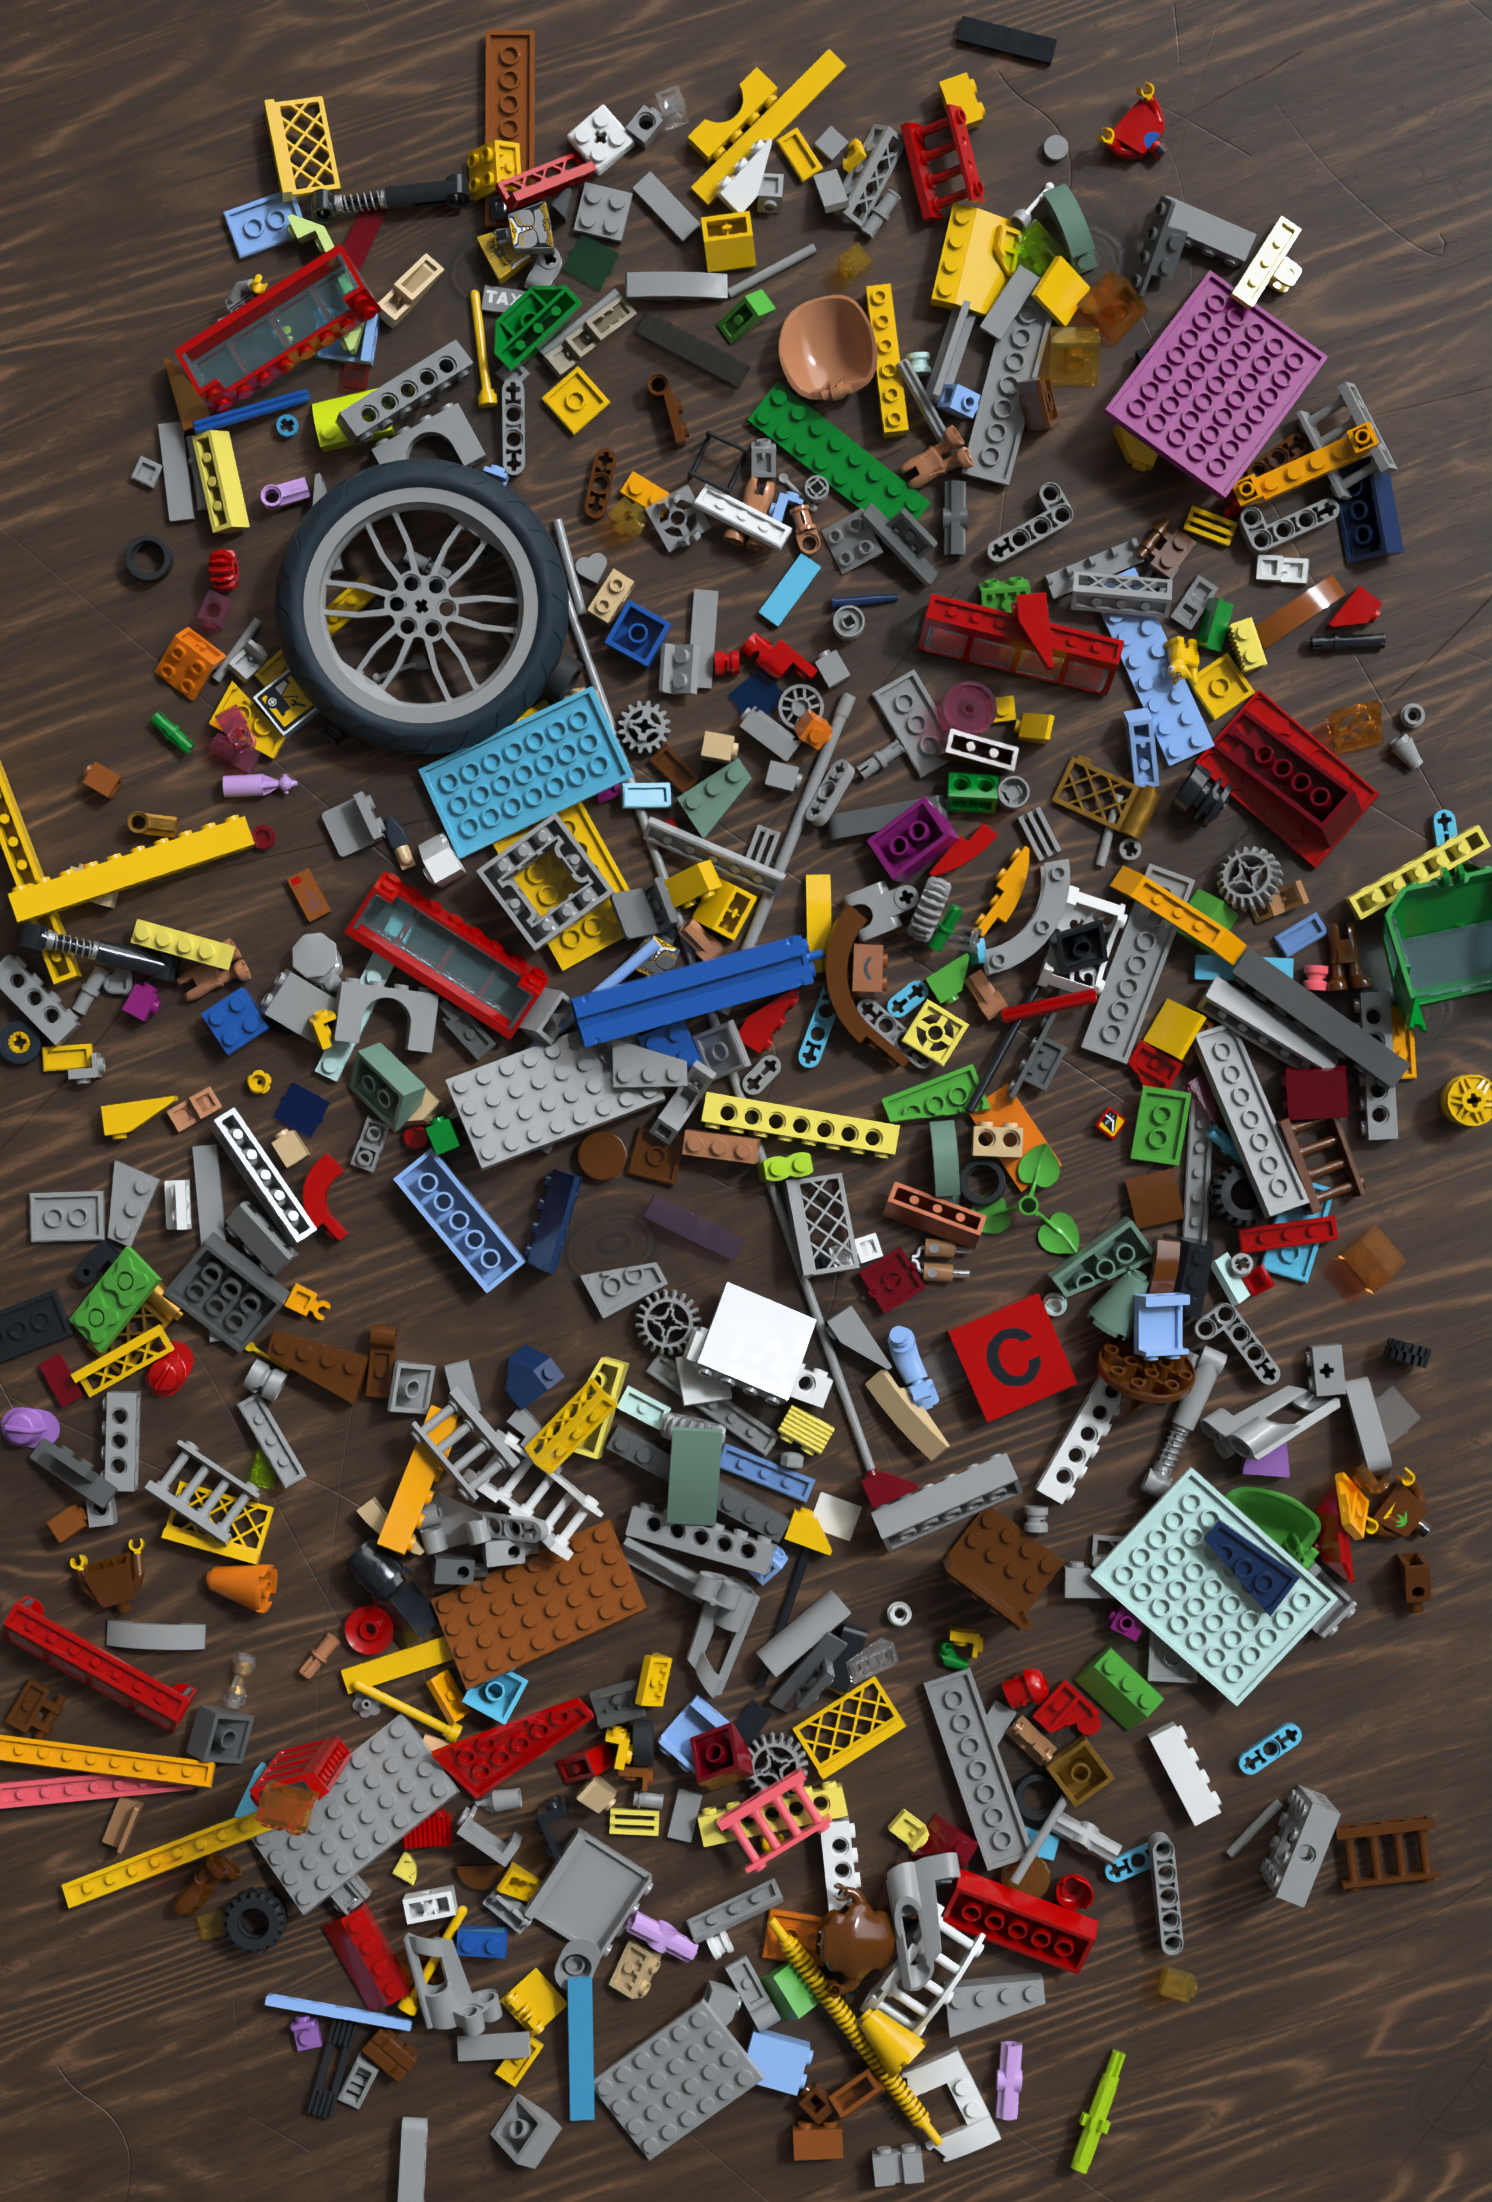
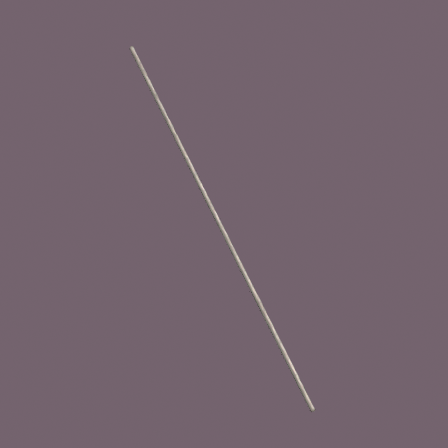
(734, 1080)

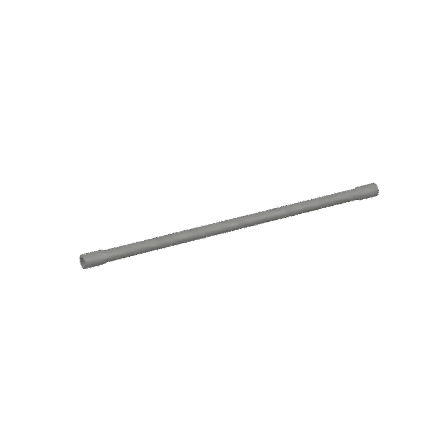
(841, 714)

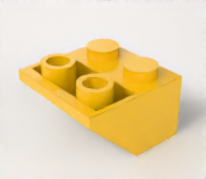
(728, 242)
(725, 910)

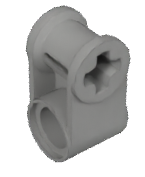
(542, 273)

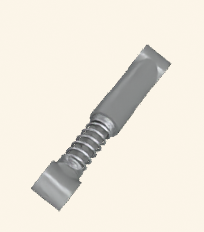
(1184, 1420)

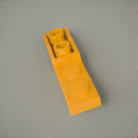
(1011, 885)

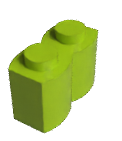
(788, 1167)

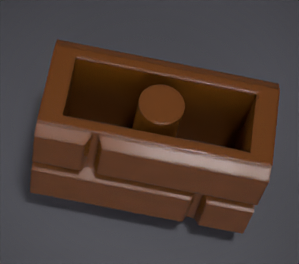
(390, 2053)

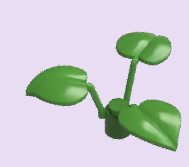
(1042, 1169)

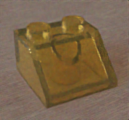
(1074, 355)

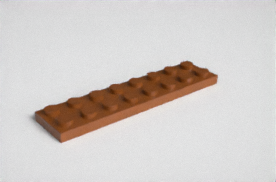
(510, 98)

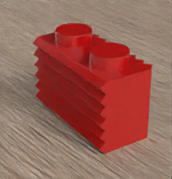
(432, 1832)

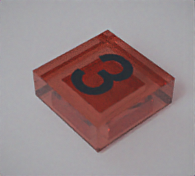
(356, 376)

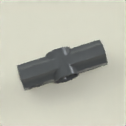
(954, 518)

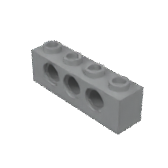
(67, 1021)
(129, 1403)

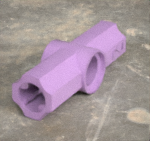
(661, 1936)
(1008, 2080)

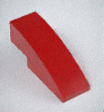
(964, 851)

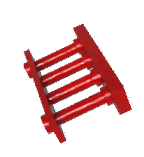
(921, 169)

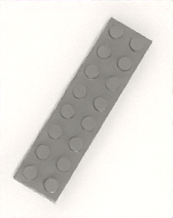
(1000, 413)
(1134, 973)
(1250, 1121)
(978, 1768)

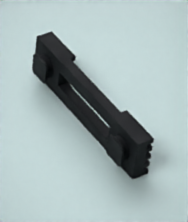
(324, 2100)

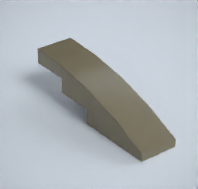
(590, 336)

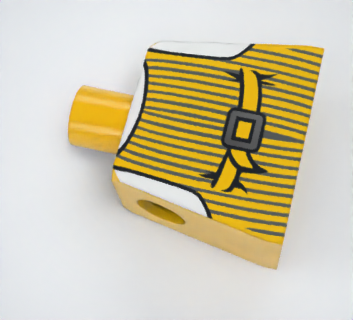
(502, 257)

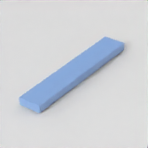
(340, 2012)

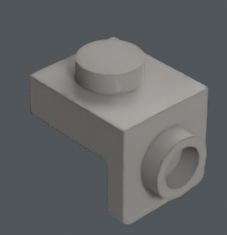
(248, 661)
(84, 1075)

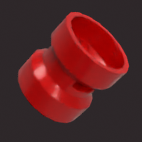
(732, 663)

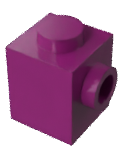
(143, 1001)
(1125, 1622)

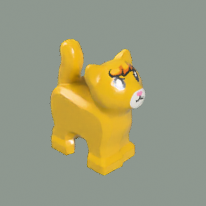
(1183, 660)

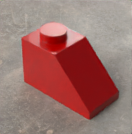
(1356, 610)
(586, 1763)

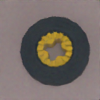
(30, 1050)

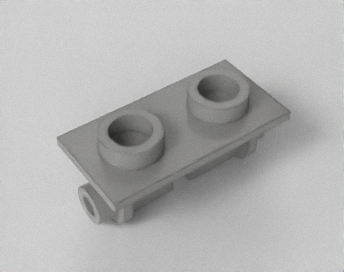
(507, 1909)

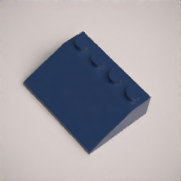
(554, 1220)

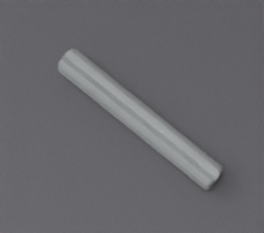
(922, 399)

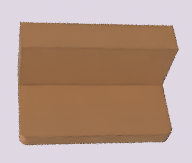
(122, 1823)

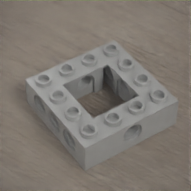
(501, 870)
(1312, 1824)

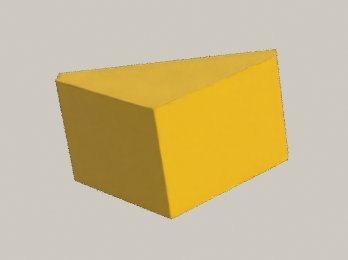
(518, 1883)

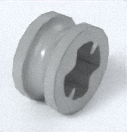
(1136, 846)
(1238, 1258)

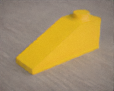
(130, 1116)

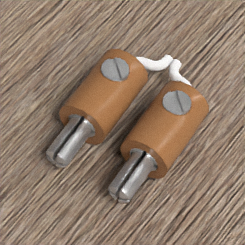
(937, 1271)

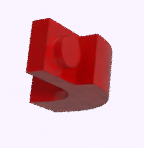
(315, 1192)

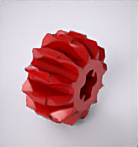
(223, 570)

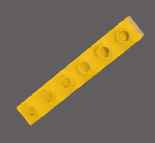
(888, 377)

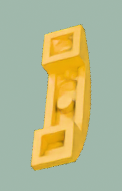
(818, 913)

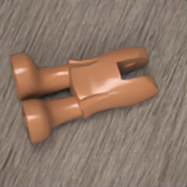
(932, 465)
(758, 502)
(209, 977)

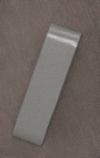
(1290, 522)
(1027, 529)
(1242, 1345)
(1367, 1426)

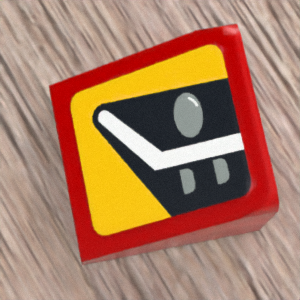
(1110, 1122)

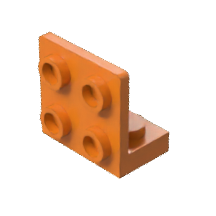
(189, 662)

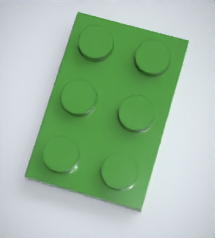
(1160, 1125)

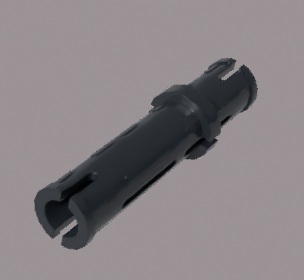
(1344, 642)

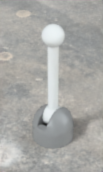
(1021, 218)
(417, 661)

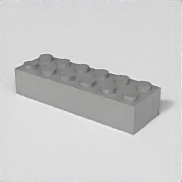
(947, 1502)

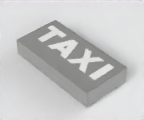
(499, 299)

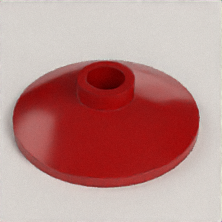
(358, 1634)

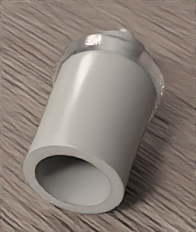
(501, 1800)

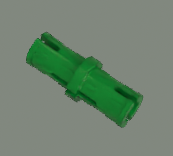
(172, 733)

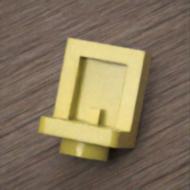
(909, 1830)

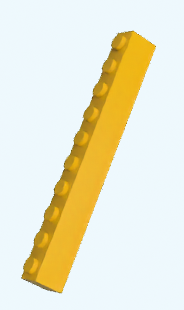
(27, 870)
(130, 870)

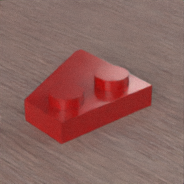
(1154, 1066)
(1064, 1708)

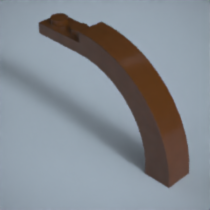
(835, 981)

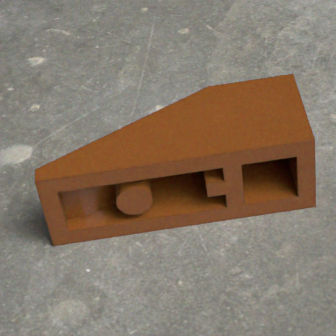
(188, 402)

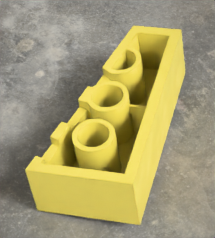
(610, 1376)

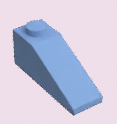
(1141, 747)

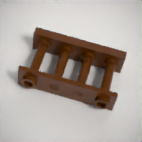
(1354, 1183)
(1395, 1828)

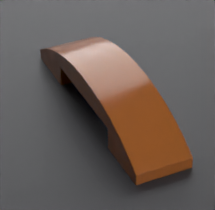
(1299, 611)

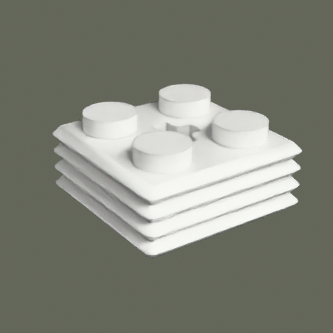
(601, 124)

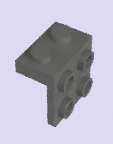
(644, 910)

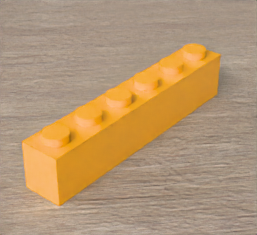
(415, 1489)

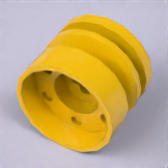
(1455, 1095)

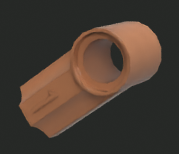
(705, 945)
(987, 998)

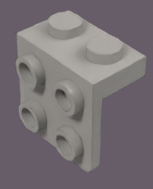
(354, 824)

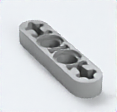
(513, 427)
(892, 1036)
(506, 1531)

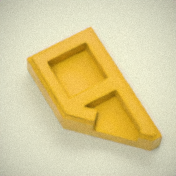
(1006, 248)

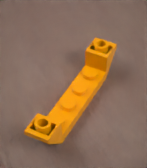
(1307, 468)
(1179, 914)

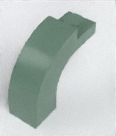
(1072, 226)
(945, 1161)

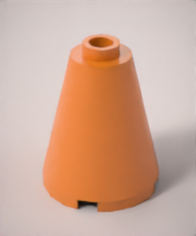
(245, 1584)

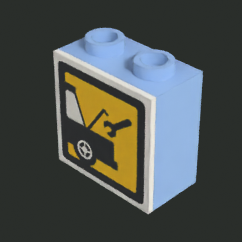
(286, 704)

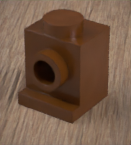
(817, 2110)

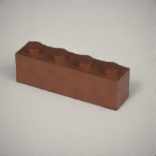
(934, 1215)

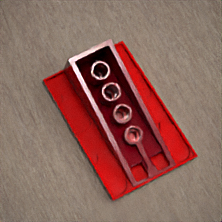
(1288, 779)

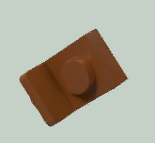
(632, 1773)

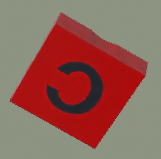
(1012, 1357)

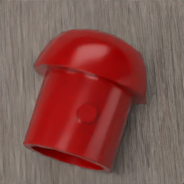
(1026, 1688)

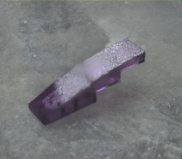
(693, 1227)

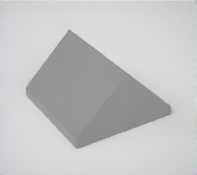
(411, 1387)

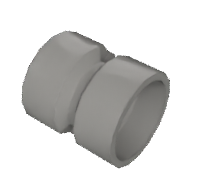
(848, 623)
(1013, 793)
(265, 1380)

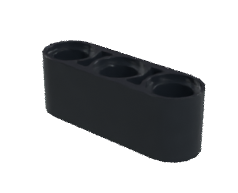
(855, 1638)

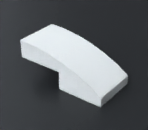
(1282, 570)
(866, 1246)

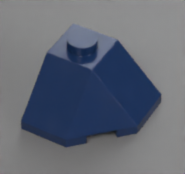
(529, 1376)

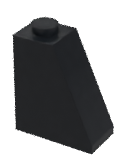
(389, 583)

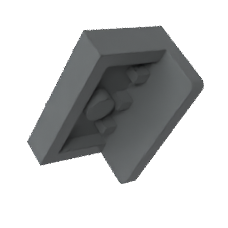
(616, 1704)

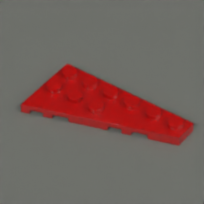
(498, 1753)

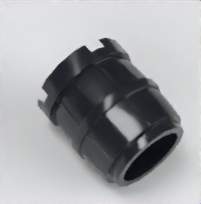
(376, 1570)

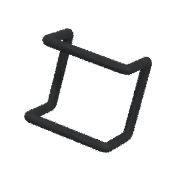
(691, 474)

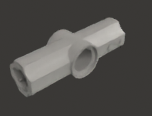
(1086, 1839)

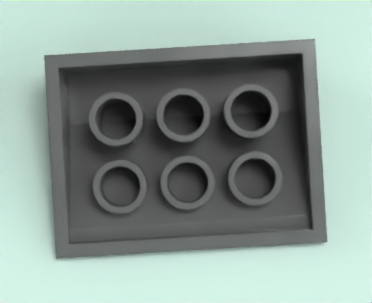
(226, 1292)

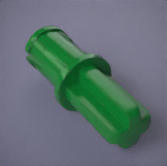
(945, 927)

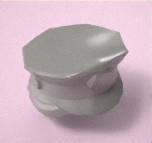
(318, 961)

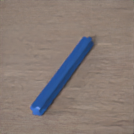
(251, 411)

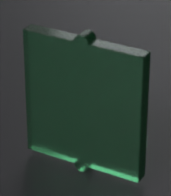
(591, 261)

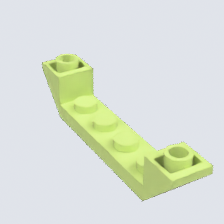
(307, 230)

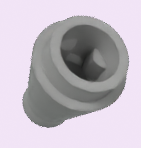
(1405, 749)

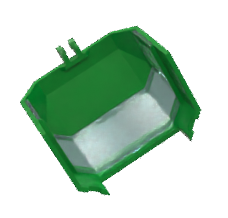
(1428, 952)

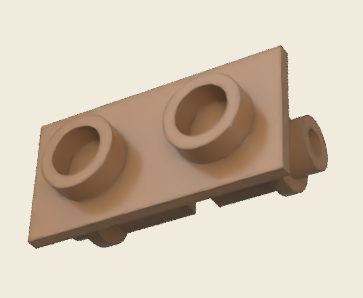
(1031, 1740)

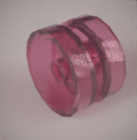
(969, 697)

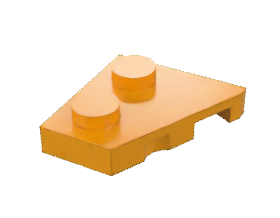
(1352, 1506)

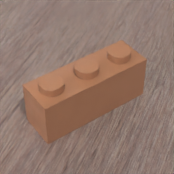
(721, 1146)

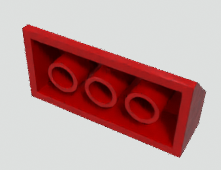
(367, 1957)

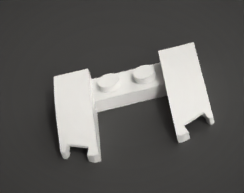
(979, 2126)

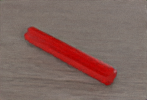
(1049, 1005)

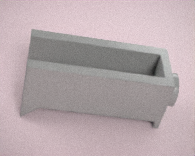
(769, 733)

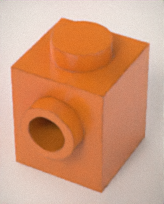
(813, 729)

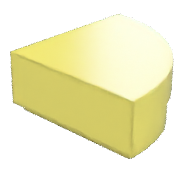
(406, 1868)

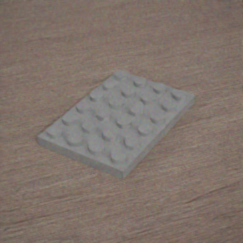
(676, 2079)

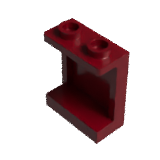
(1316, 1093)

